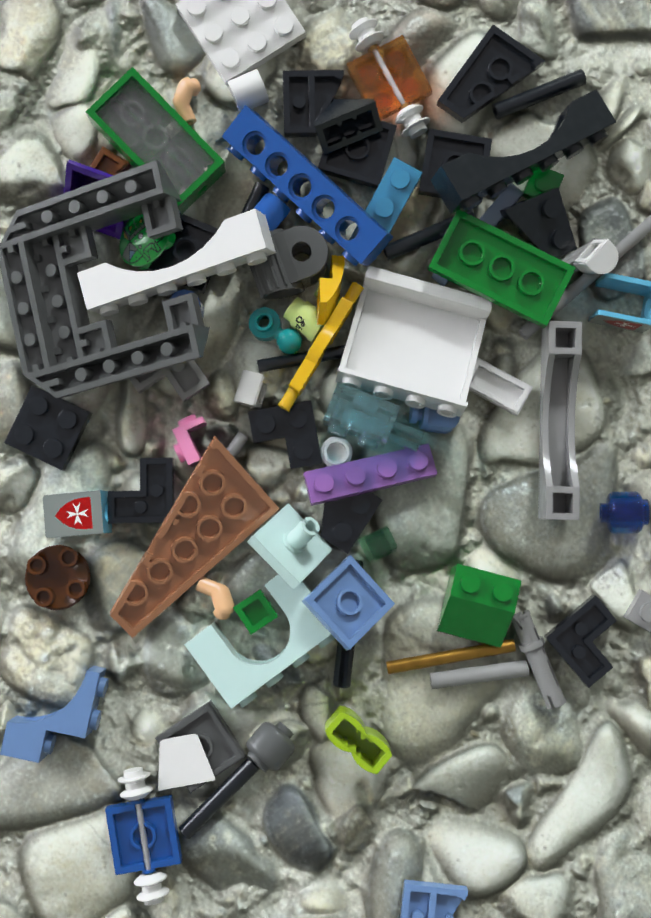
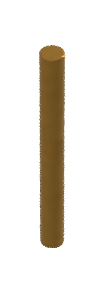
(448, 657)

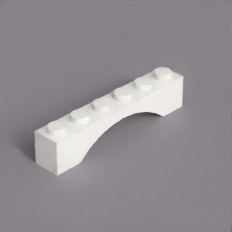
(236, 242)

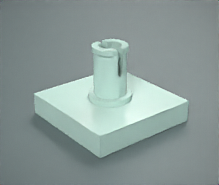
(290, 545)

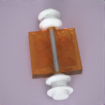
(389, 77)

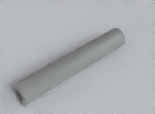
(479, 674)

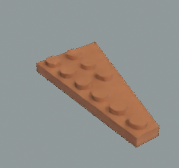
(204, 525)

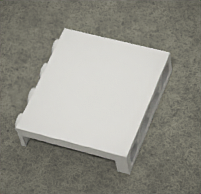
(414, 342)

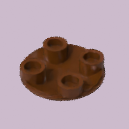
(57, 577)

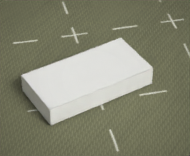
(499, 387)

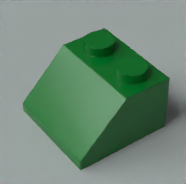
(478, 605)

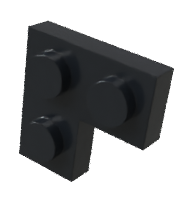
(295, 426)
(153, 499)
(575, 638)

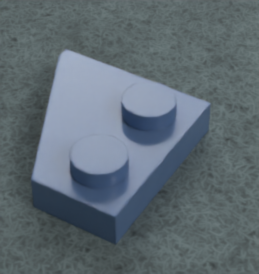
(431, 899)

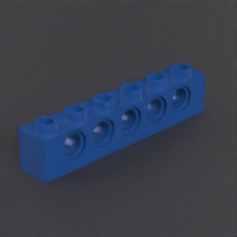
(251, 128)

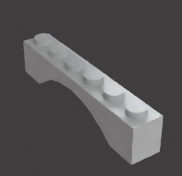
(557, 455)

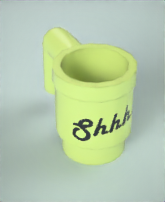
(303, 318)

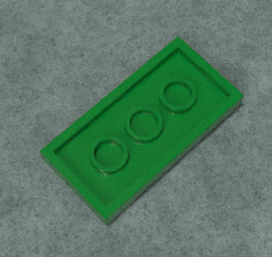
(501, 268)

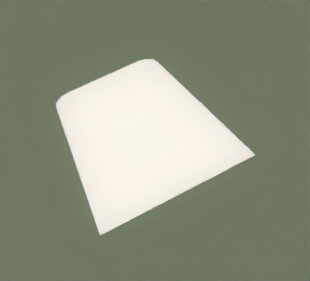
(183, 762)

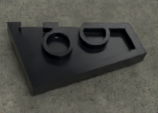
(487, 74)

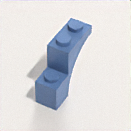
(32, 736)

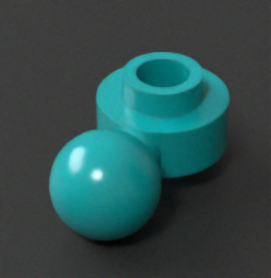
(288, 339)

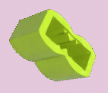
(366, 744)

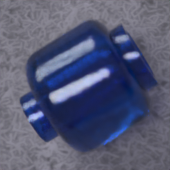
(625, 512)

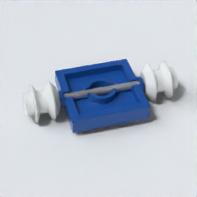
(143, 835)

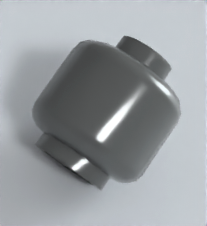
(270, 746)

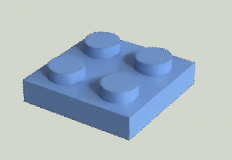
(348, 602)

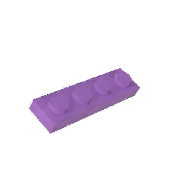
(369, 474)

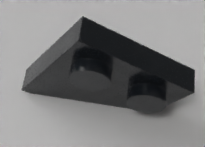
(306, 98)
(543, 222)
(347, 518)

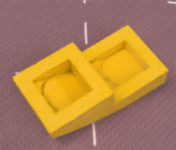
(329, 290)

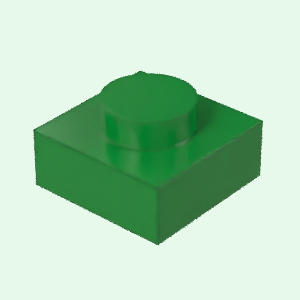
(542, 182)
(255, 611)

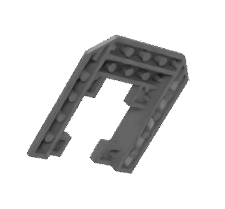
(46, 299)

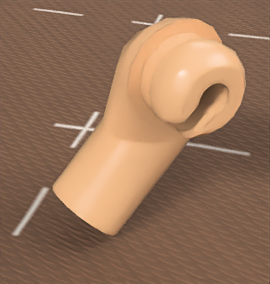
(185, 91)
(220, 596)

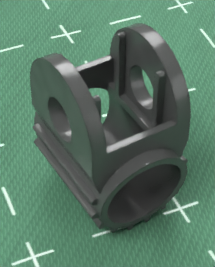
(283, 274)

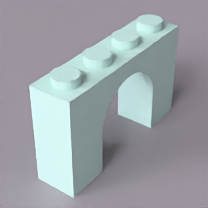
(240, 677)

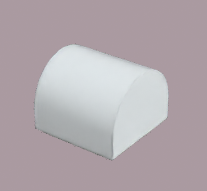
(248, 90)
(598, 257)
(251, 389)

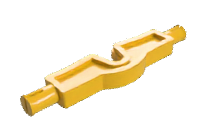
(320, 344)

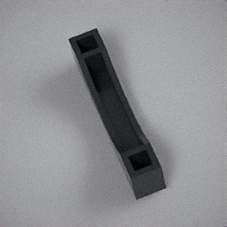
(474, 176)

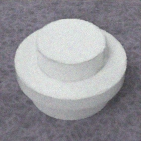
(336, 451)

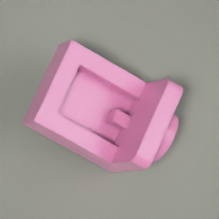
(186, 447)

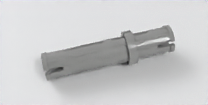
(532, 646)

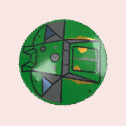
(139, 249)

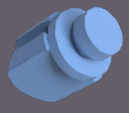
(431, 421)

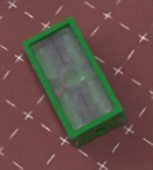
(149, 129)

